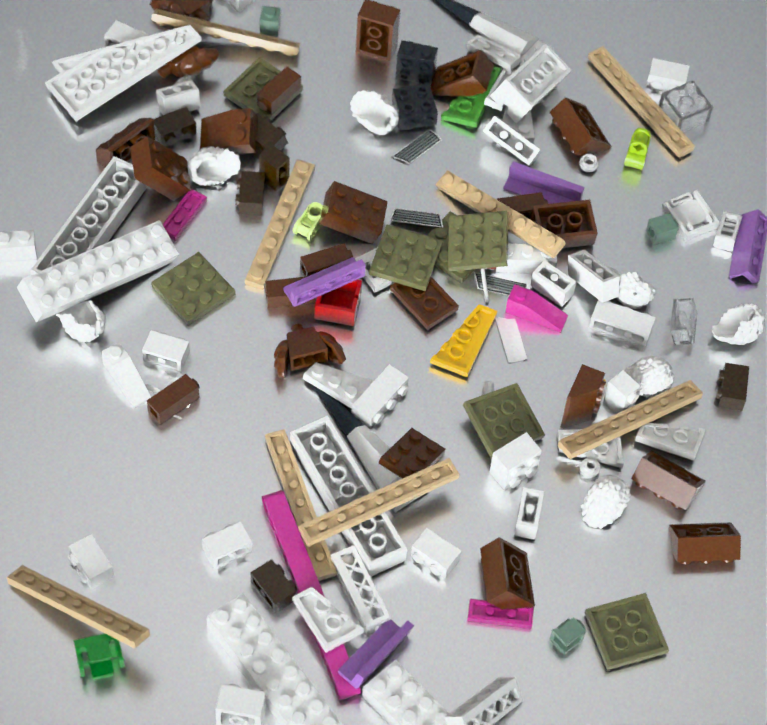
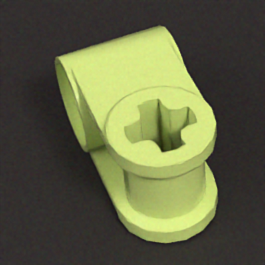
(308, 223)

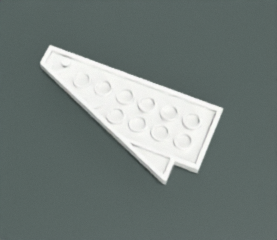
(101, 74)

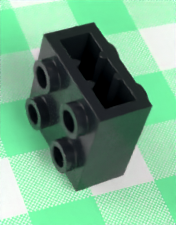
(416, 62)
(415, 106)

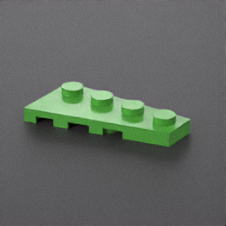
(469, 109)

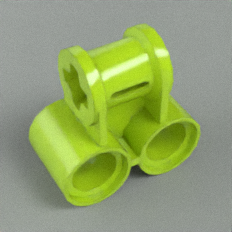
(638, 148)

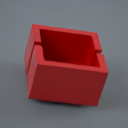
(339, 304)

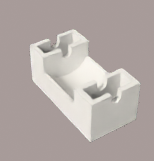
(531, 82)

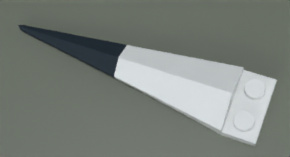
(496, 30)
(365, 443)

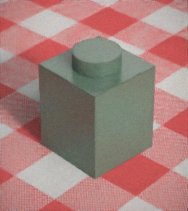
(270, 20)
(662, 229)

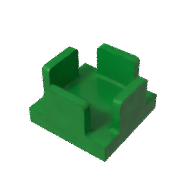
(98, 653)

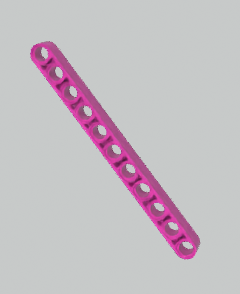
(304, 577)

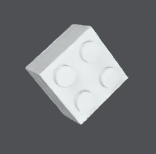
(515, 461)
(240, 706)

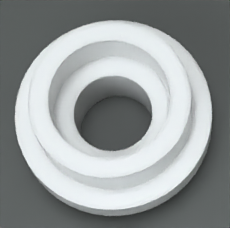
(586, 160)
(587, 472)

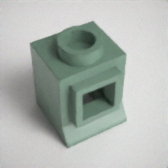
(568, 634)

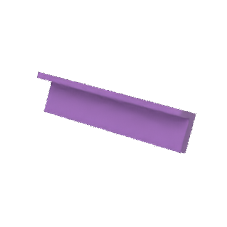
(528, 180)
(749, 246)
(325, 281)
(374, 652)

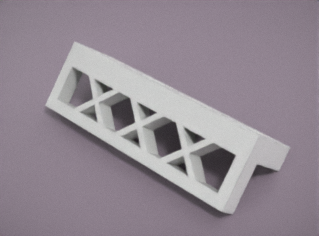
(354, 595)
(486, 700)

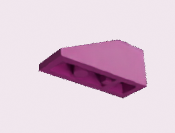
(534, 308)

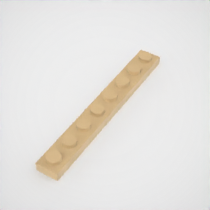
(231, 33)
(641, 102)
(517, 223)
(279, 224)
(630, 419)
(298, 499)
(378, 502)
(79, 606)

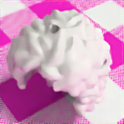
(374, 111)
(213, 165)
(634, 290)
(83, 321)
(740, 325)
(652, 375)
(605, 501)

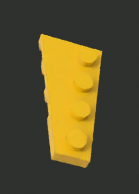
(466, 342)

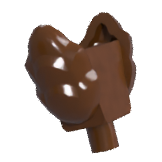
(192, 8)
(190, 62)
(306, 348)

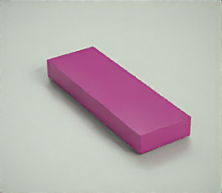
(184, 213)
(484, 612)

